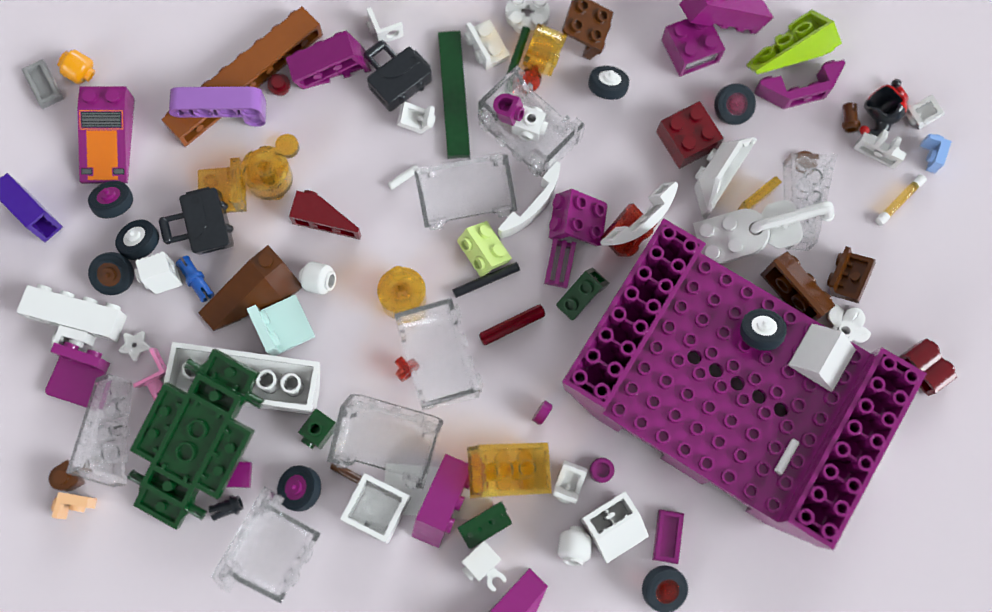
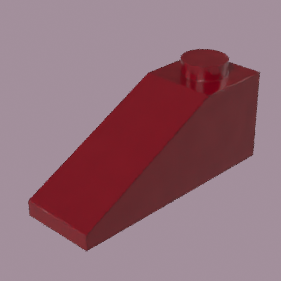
(316, 213)

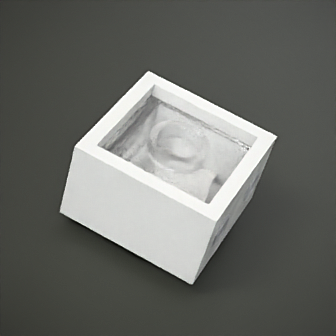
(375, 508)

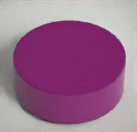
(542, 412)
(601, 470)

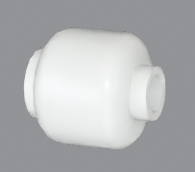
(317, 278)
(575, 546)

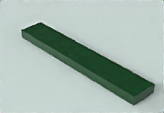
(454, 95)

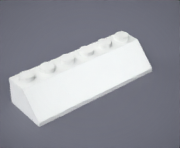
(281, 381)

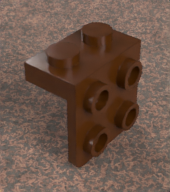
(589, 25)

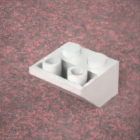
(615, 527)

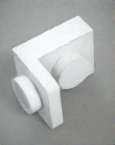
(73, 336)

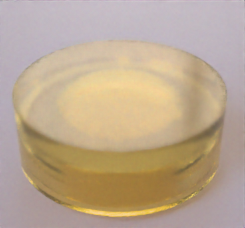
(287, 145)

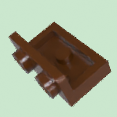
(850, 275)

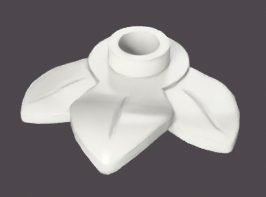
(850, 323)

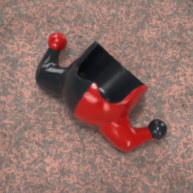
(886, 107)

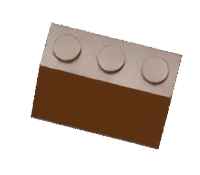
(797, 287)

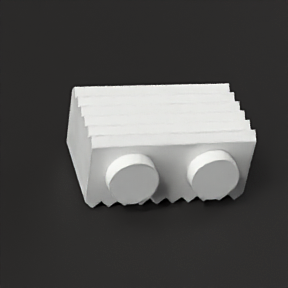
(158, 273)

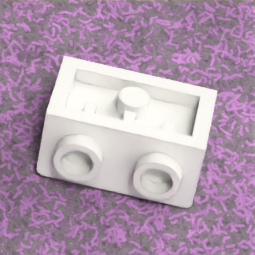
(487, 44)

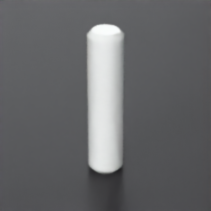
(402, 177)
(786, 457)

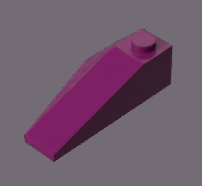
(523, 595)

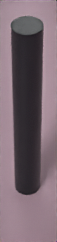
(485, 280)

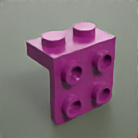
(578, 217)
(75, 373)

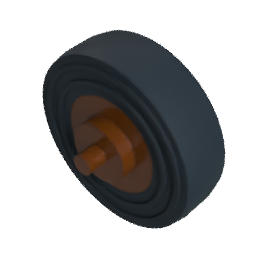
(111, 273)

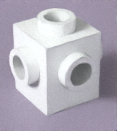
(531, 125)

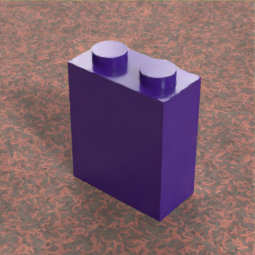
(27, 209)

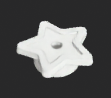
(136, 351)

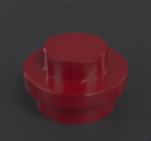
(279, 84)

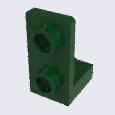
(581, 293)

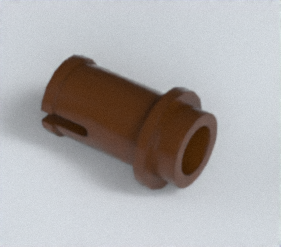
(851, 123)

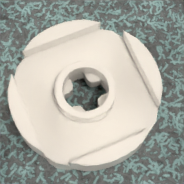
(518, 19)

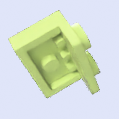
(483, 248)

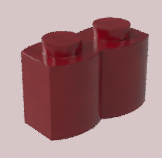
(927, 357)

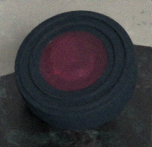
(735, 104)

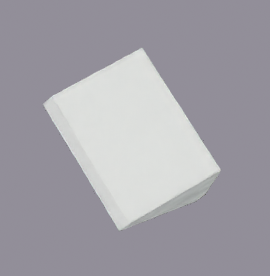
(823, 355)

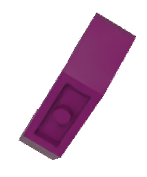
(774, 90)

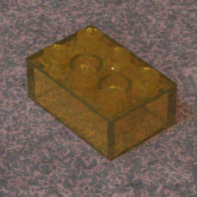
(509, 470)

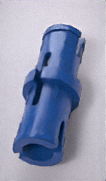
(194, 279)

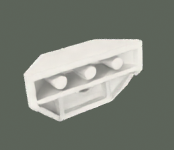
(719, 172)

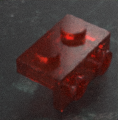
(627, 218)

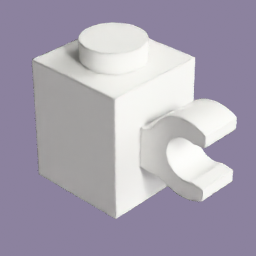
(482, 562)

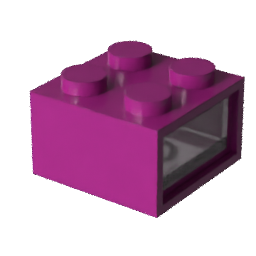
(692, 46)

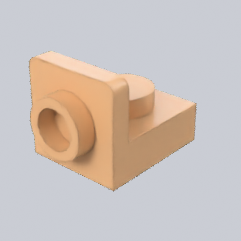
(67, 501)

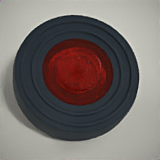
(665, 589)

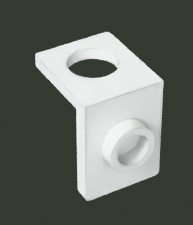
(381, 34)

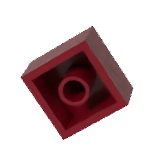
(689, 134)

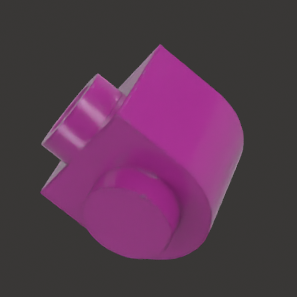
(508, 108)

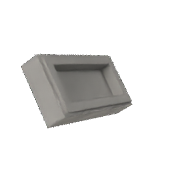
(42, 84)

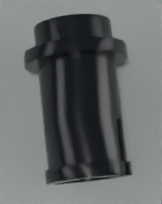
(226, 507)

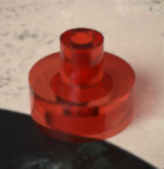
(532, 76)
(403, 372)

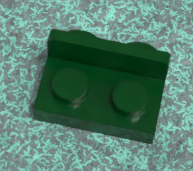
(485, 525)

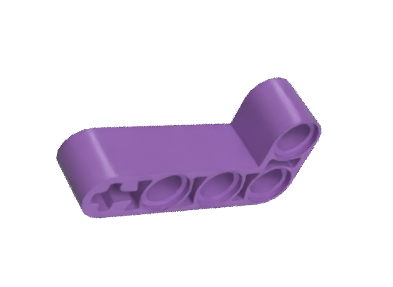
(219, 102)

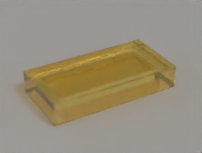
(761, 194)

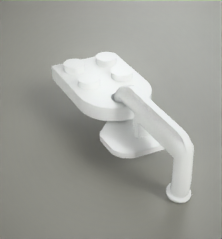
(779, 225)

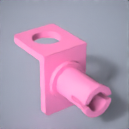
(154, 381)

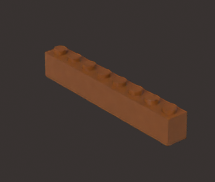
(253, 67)

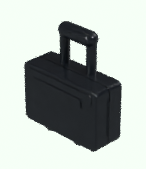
(398, 77)
(204, 221)

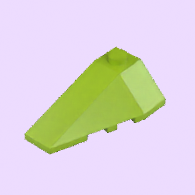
(806, 39)

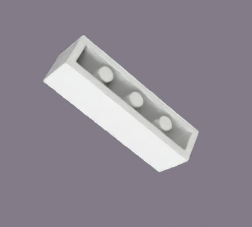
(65, 310)

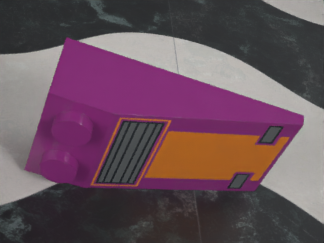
(104, 133)

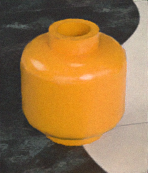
(76, 66)

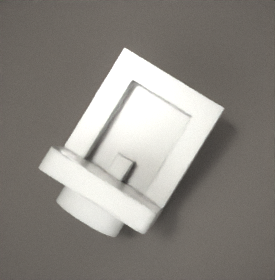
(924, 112)
(416, 118)
(569, 482)

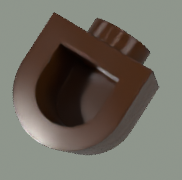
(64, 482)

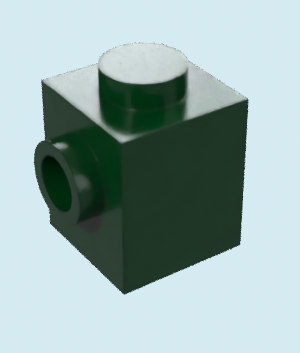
(317, 430)

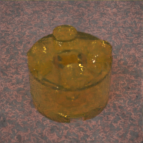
(544, 49)
(267, 173)
(400, 280)

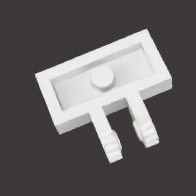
(879, 150)

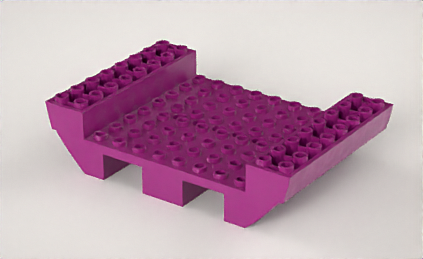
(641, 381)

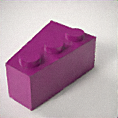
(327, 59)
(441, 501)

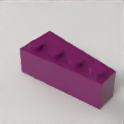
(735, 13)

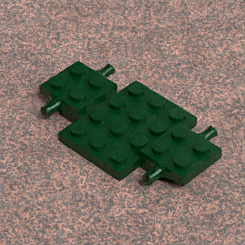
(194, 439)

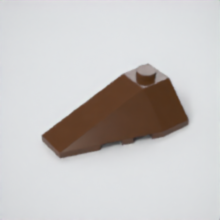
(259, 283)

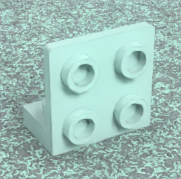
(281, 325)

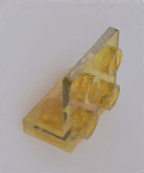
(229, 182)

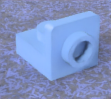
(938, 151)

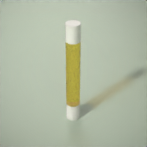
(901, 199)

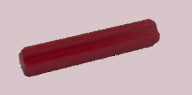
(512, 324)

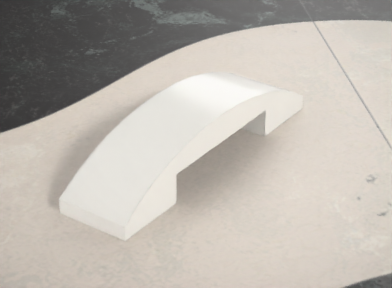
(661, 202)
(516, 223)

